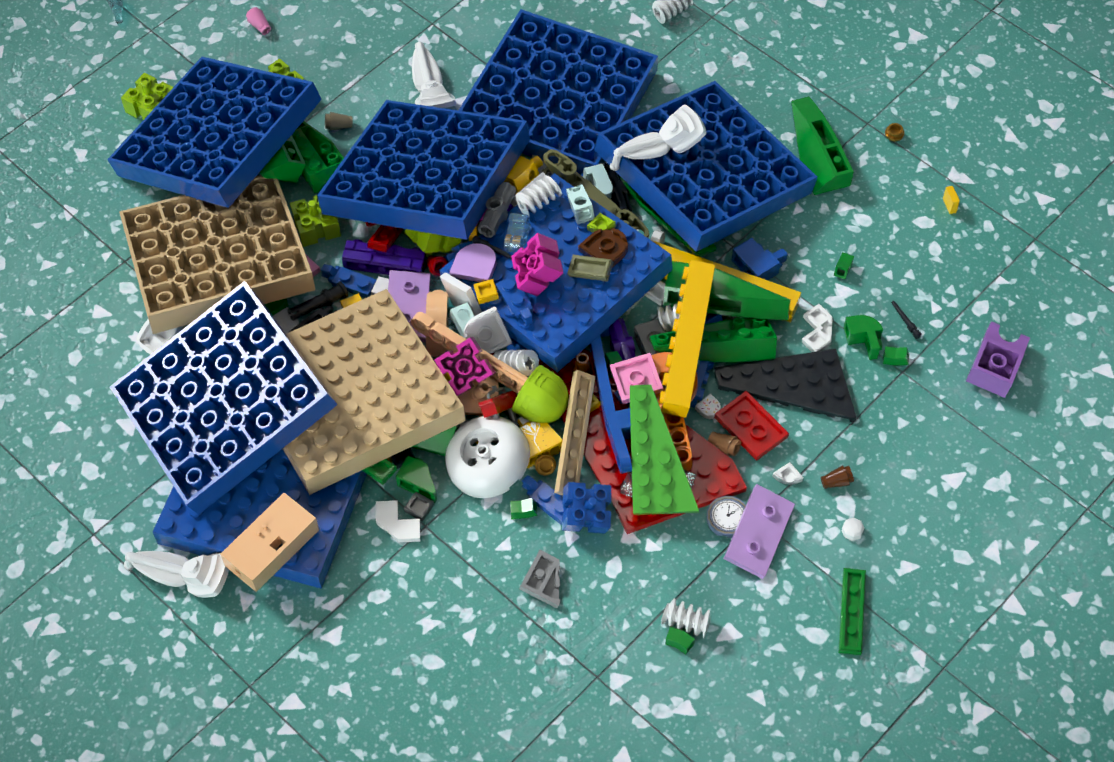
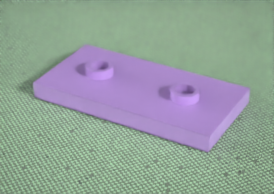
(410, 293)
(759, 531)

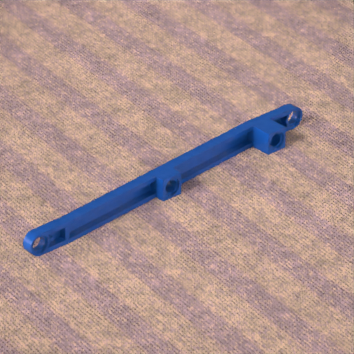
(616, 422)

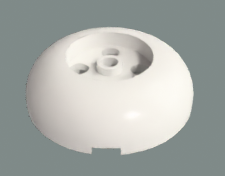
(496, 465)

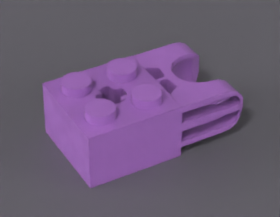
(997, 361)

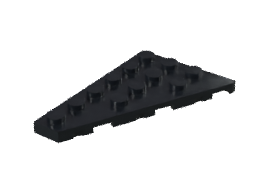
(799, 380)

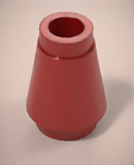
(435, 263)

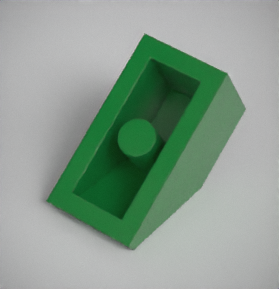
(416, 477)

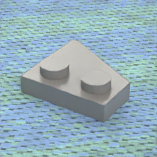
(543, 579)

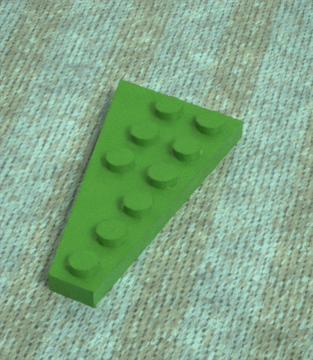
(657, 473)

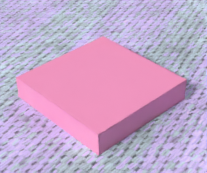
(635, 371)

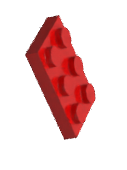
(751, 425)

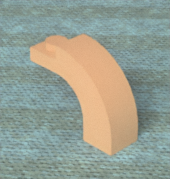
(437, 308)

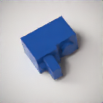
(755, 261)

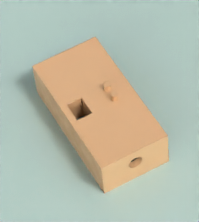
(270, 542)

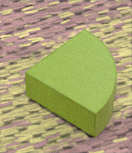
(601, 222)

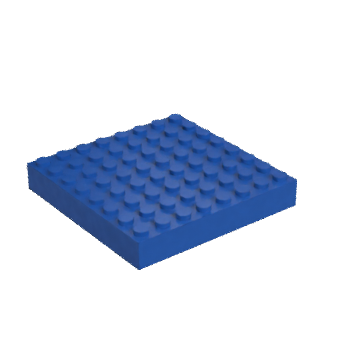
(562, 85)
(215, 130)
(424, 169)
(721, 181)
(573, 308)
(222, 397)
(238, 508)

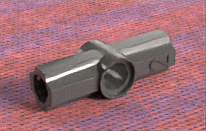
(496, 209)

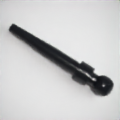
(477, 240)
(910, 326)

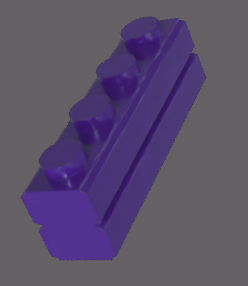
(360, 258)

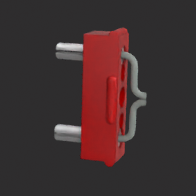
(499, 403)

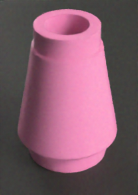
(258, 20)

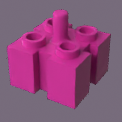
(537, 264)
(465, 366)

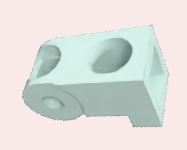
(598, 177)
(580, 204)
(460, 316)

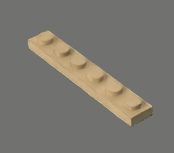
(575, 430)

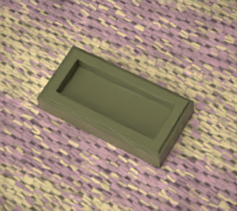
(590, 267)

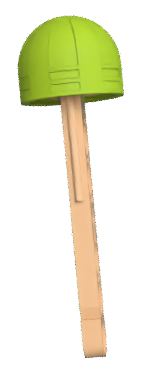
(540, 396)

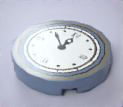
(725, 515)

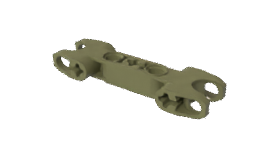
(567, 170)

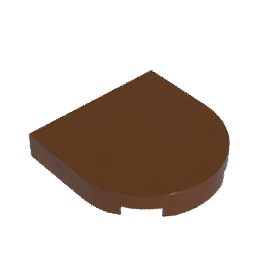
(606, 245)

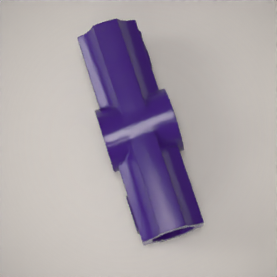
(621, 340)

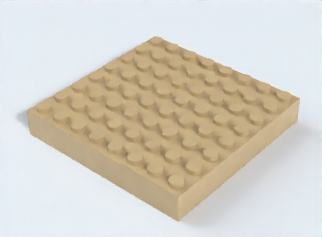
(199, 252)
(383, 387)

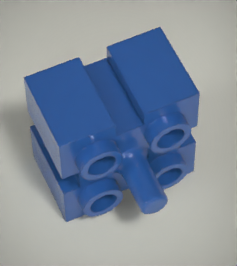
(586, 507)

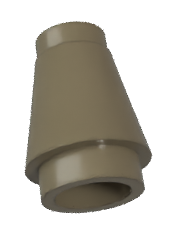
(337, 121)

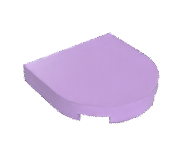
(474, 263)

